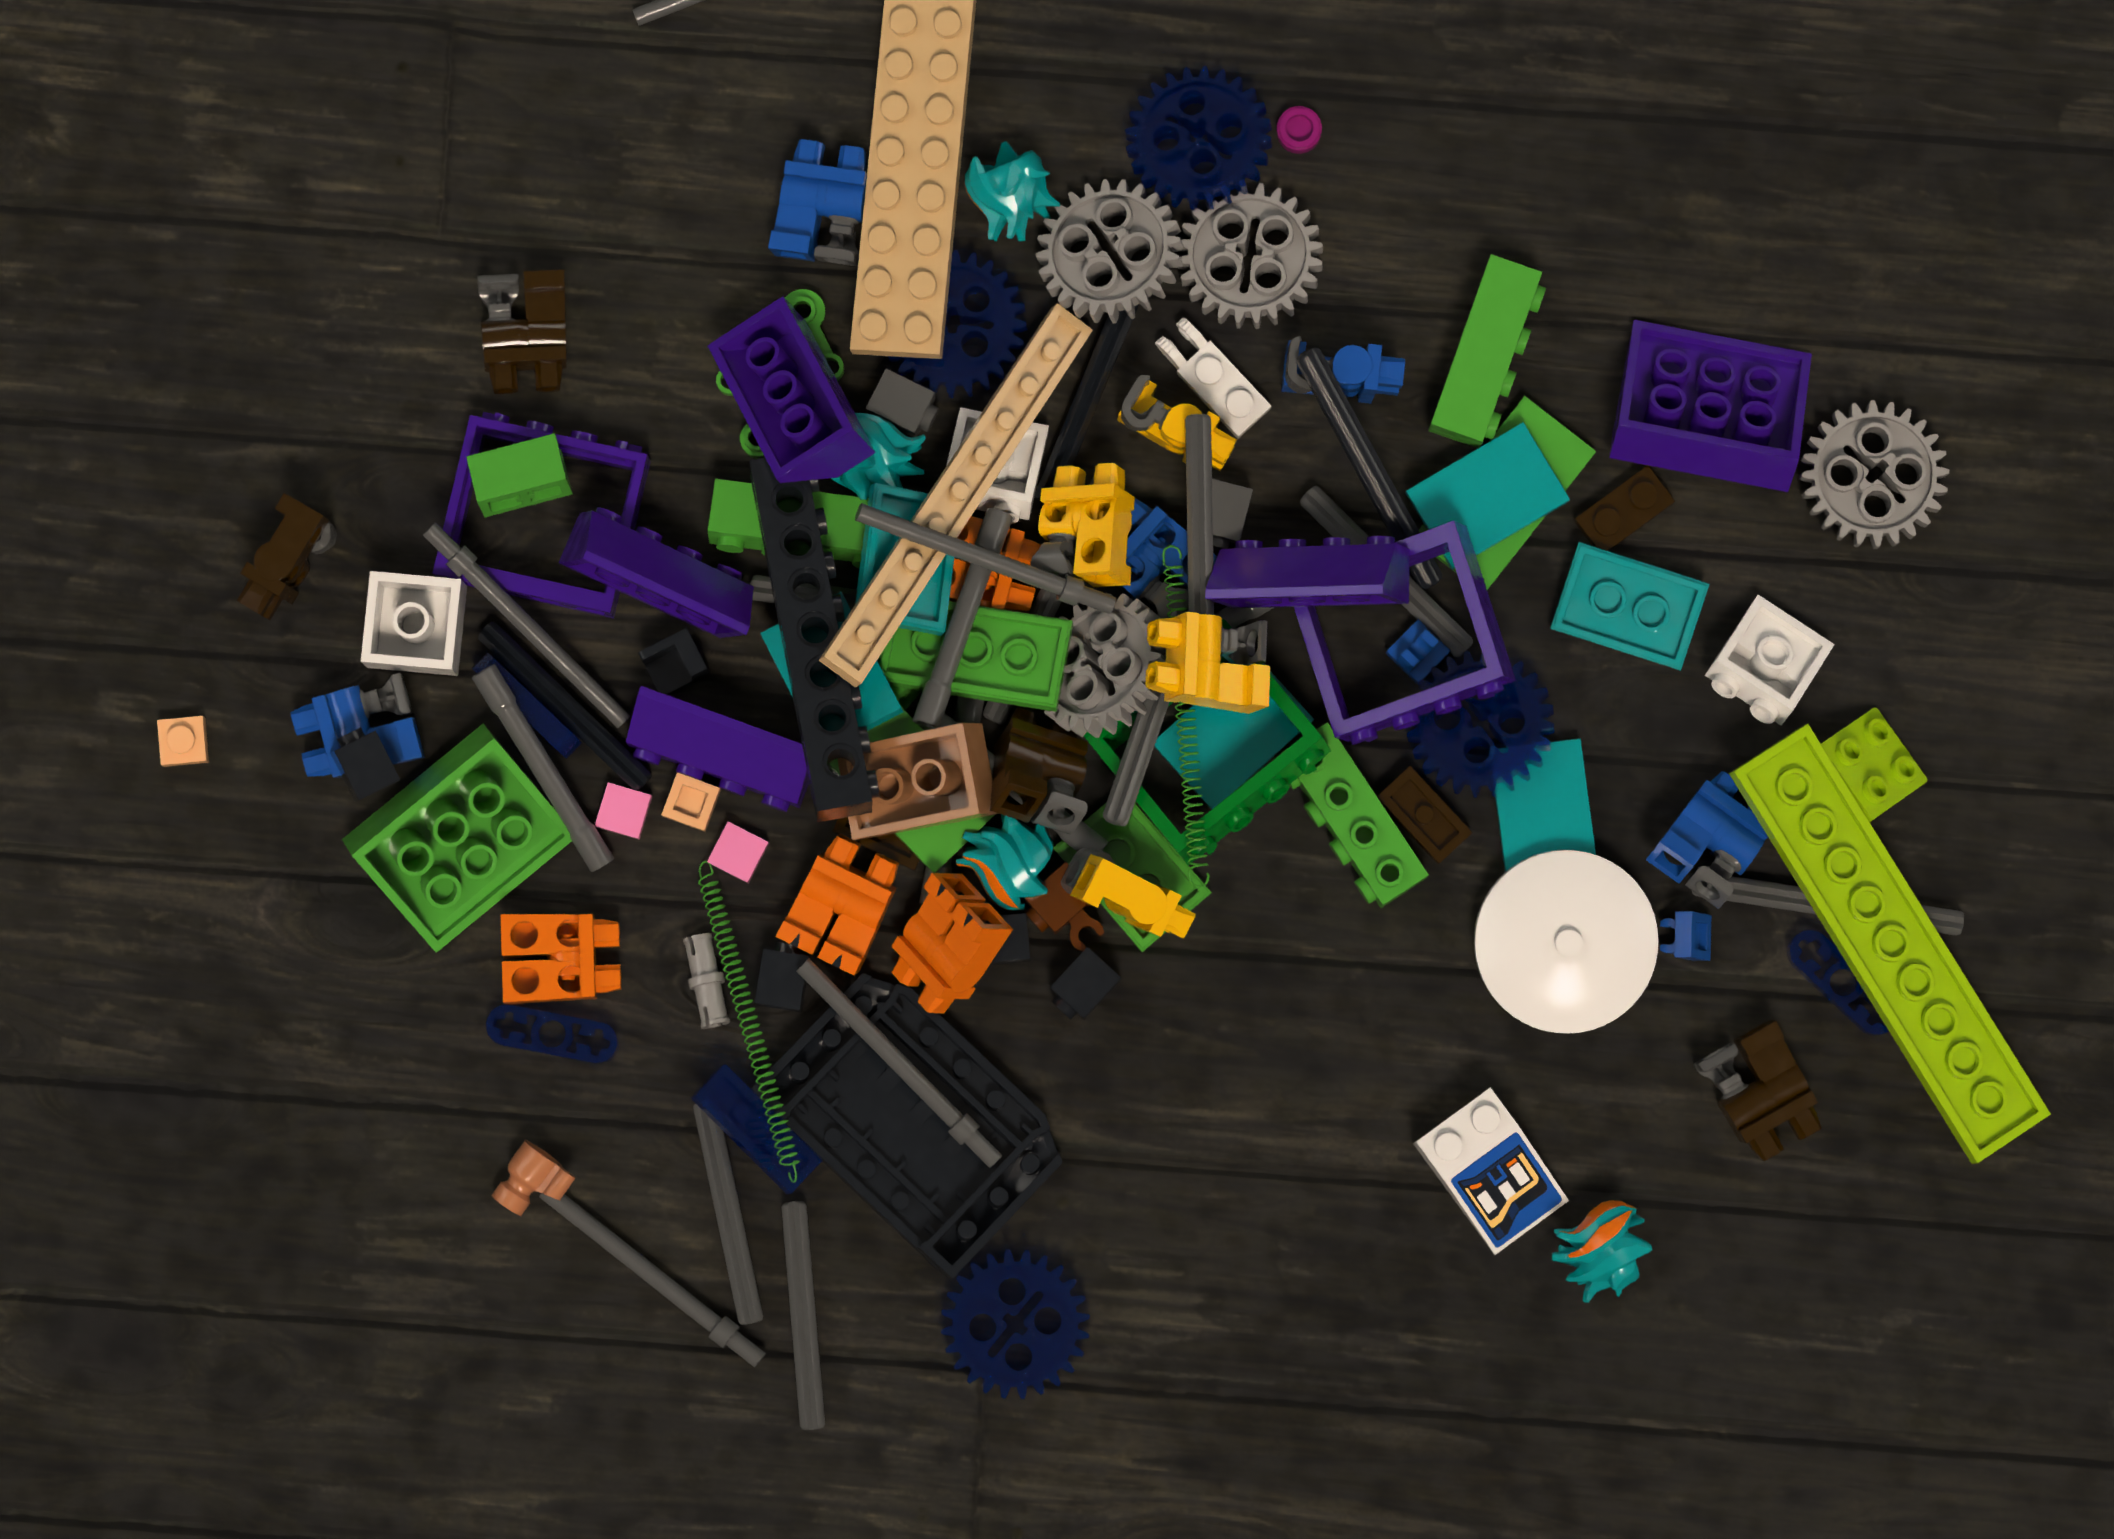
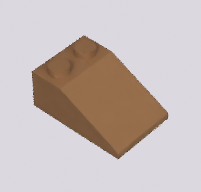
(926, 780)

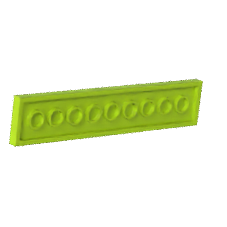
(1890, 944)

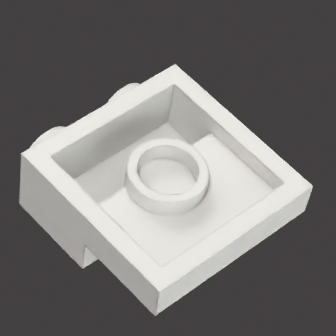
(1017, 481)
(1768, 661)

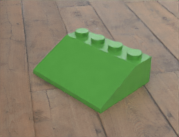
(458, 838)

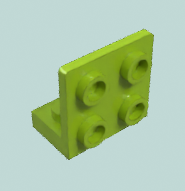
(1874, 763)

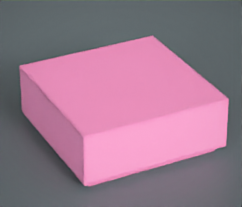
(623, 811)
(738, 852)

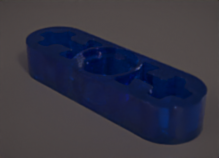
(536, 713)
(1807, 969)
(521, 1015)

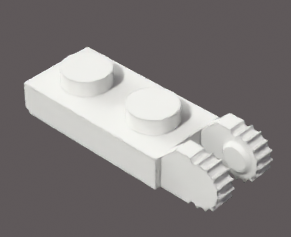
(1216, 381)

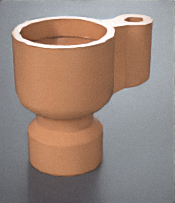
(530, 1172)

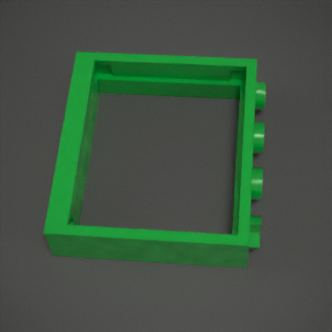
(1238, 808)

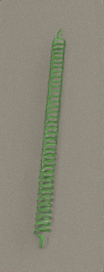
(1186, 736)
(747, 1019)

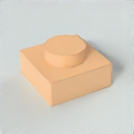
(183, 741)
(691, 802)

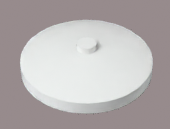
(1566, 941)

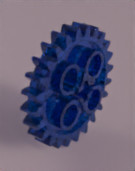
(1223, 108)
(956, 366)
(1448, 748)
(1047, 1350)

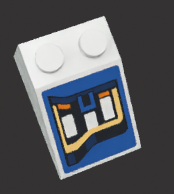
(1491, 1171)

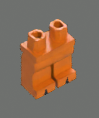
(1000, 590)
(846, 891)
(949, 942)
(570, 952)

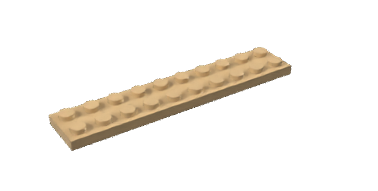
(913, 178)

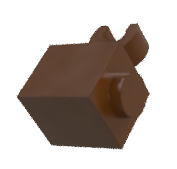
(1059, 909)

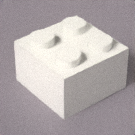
(414, 623)

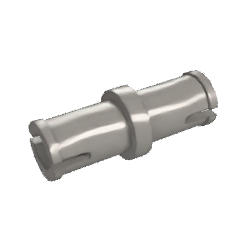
(706, 980)

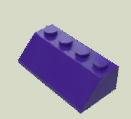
(790, 396)
(659, 574)
(1310, 574)
(718, 747)

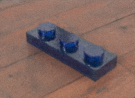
(744, 1120)

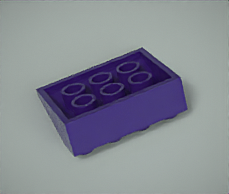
(1711, 406)

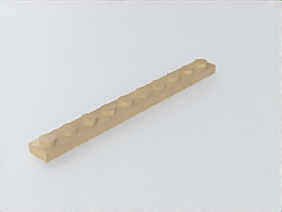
(956, 494)

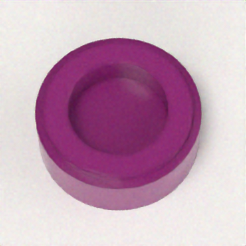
(1299, 129)

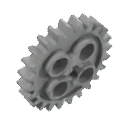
(1144, 228)
(1289, 261)
(1846, 503)
(1120, 637)

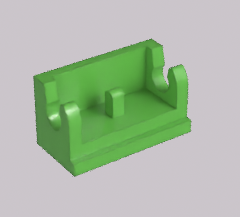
(519, 475)

